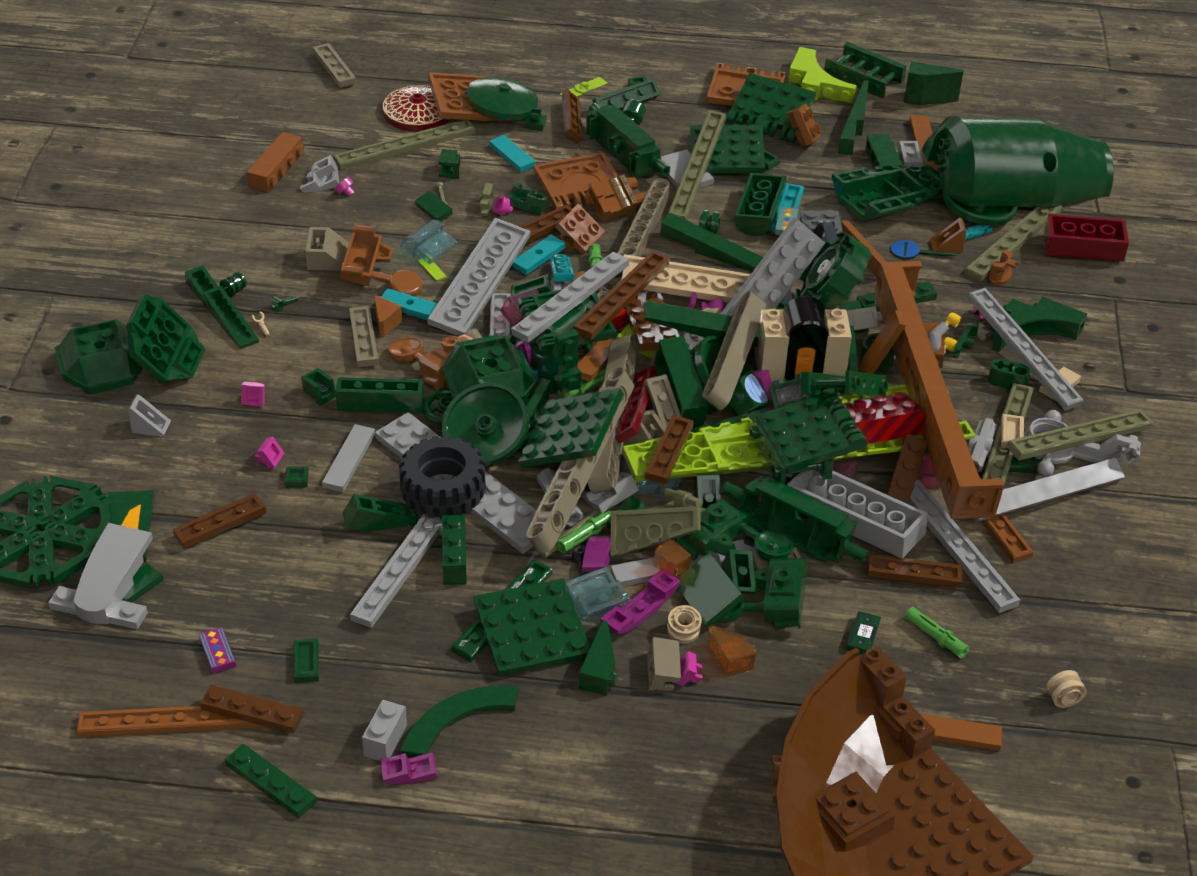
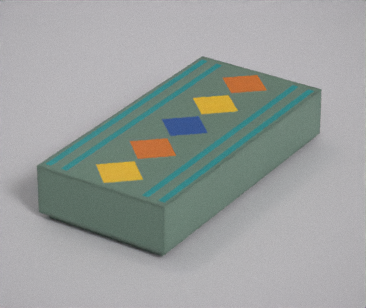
(784, 218)

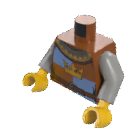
(937, 338)

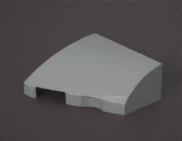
(322, 176)
(606, 499)

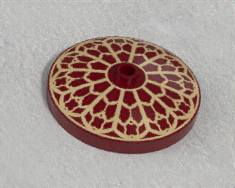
(412, 109)

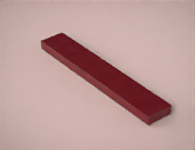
(635, 406)

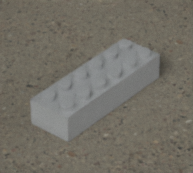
(880, 517)

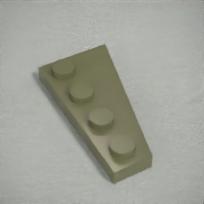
(647, 527)

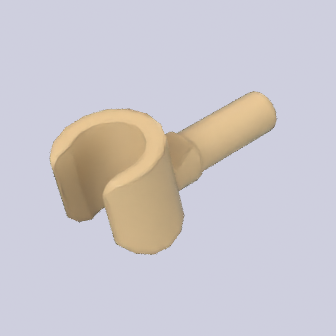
(261, 323)

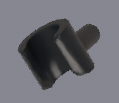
(577, 557)

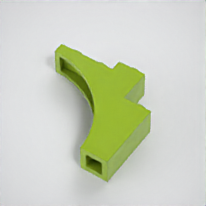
(808, 74)

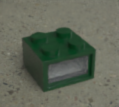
(787, 392)

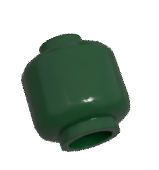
(634, 110)

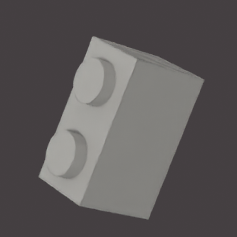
(384, 730)

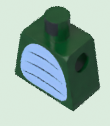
(749, 395)

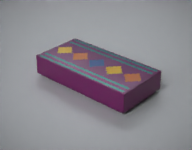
(217, 650)

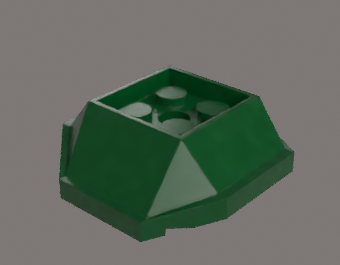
(162, 341)
(95, 357)
(488, 361)

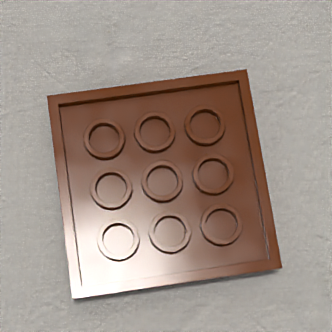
(450, 97)

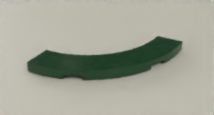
(453, 709)

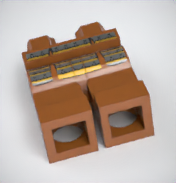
(615, 197)

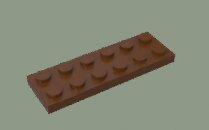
(647, 333)

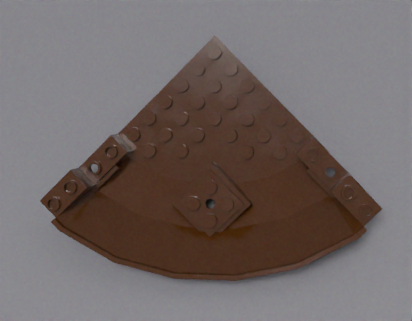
(909, 804)

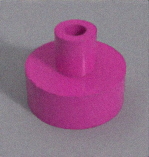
(345, 186)
(502, 206)

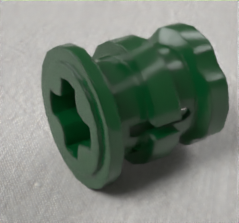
(233, 283)

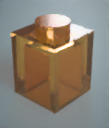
(672, 558)

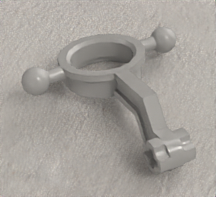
(1090, 452)

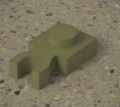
(486, 199)

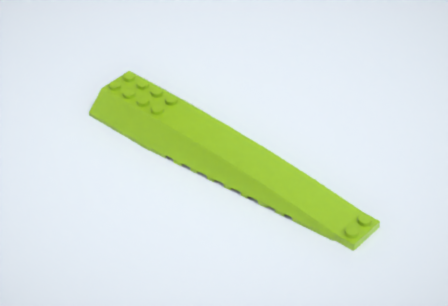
(733, 451)

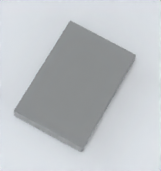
(678, 163)

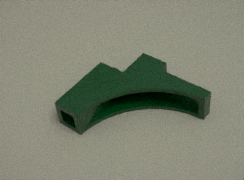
(1043, 318)
(561, 365)

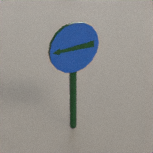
(908, 249)

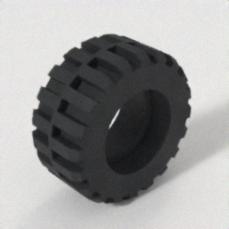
(442, 496)

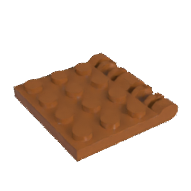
(728, 83)
(571, 178)

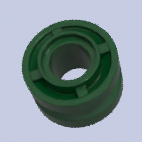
(710, 221)

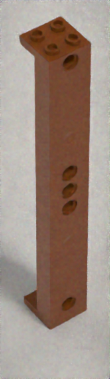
(956, 473)

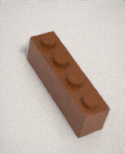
(275, 162)

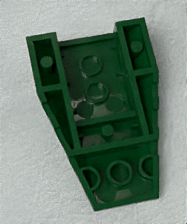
(885, 192)

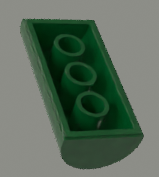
(759, 203)

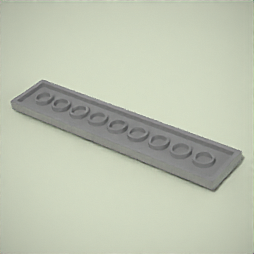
(498, 508)

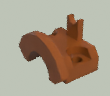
(1001, 272)

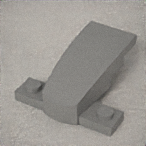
(108, 580)

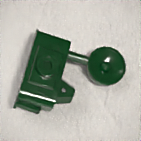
(724, 522)
(784, 593)

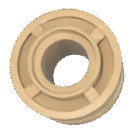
(684, 615)
(1066, 689)

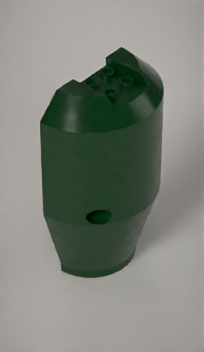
(1018, 162)

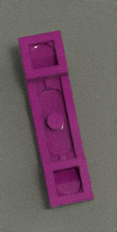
(643, 605)

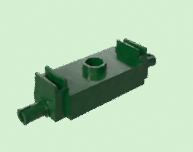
(625, 140)
(778, 511)

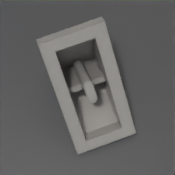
(146, 418)

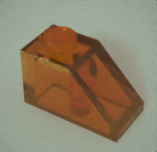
(731, 651)

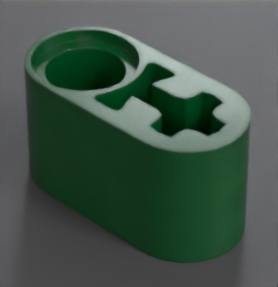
(1005, 373)

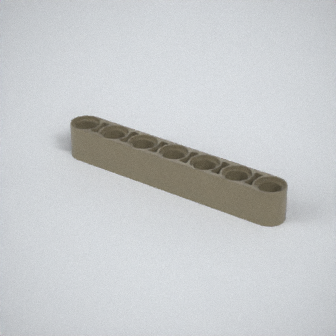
(734, 351)

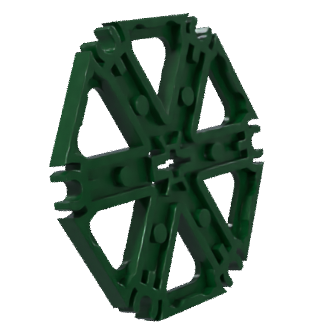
(57, 530)

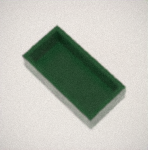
(675, 360)

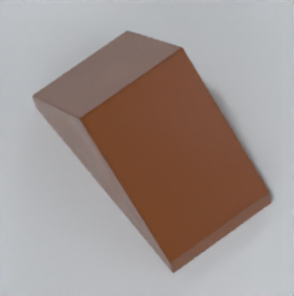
(951, 238)
(387, 315)

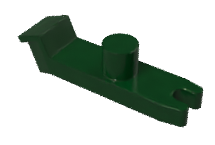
(970, 330)

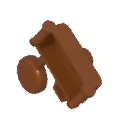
(363, 253)
(430, 364)

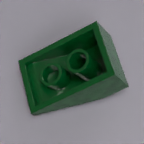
(932, 84)

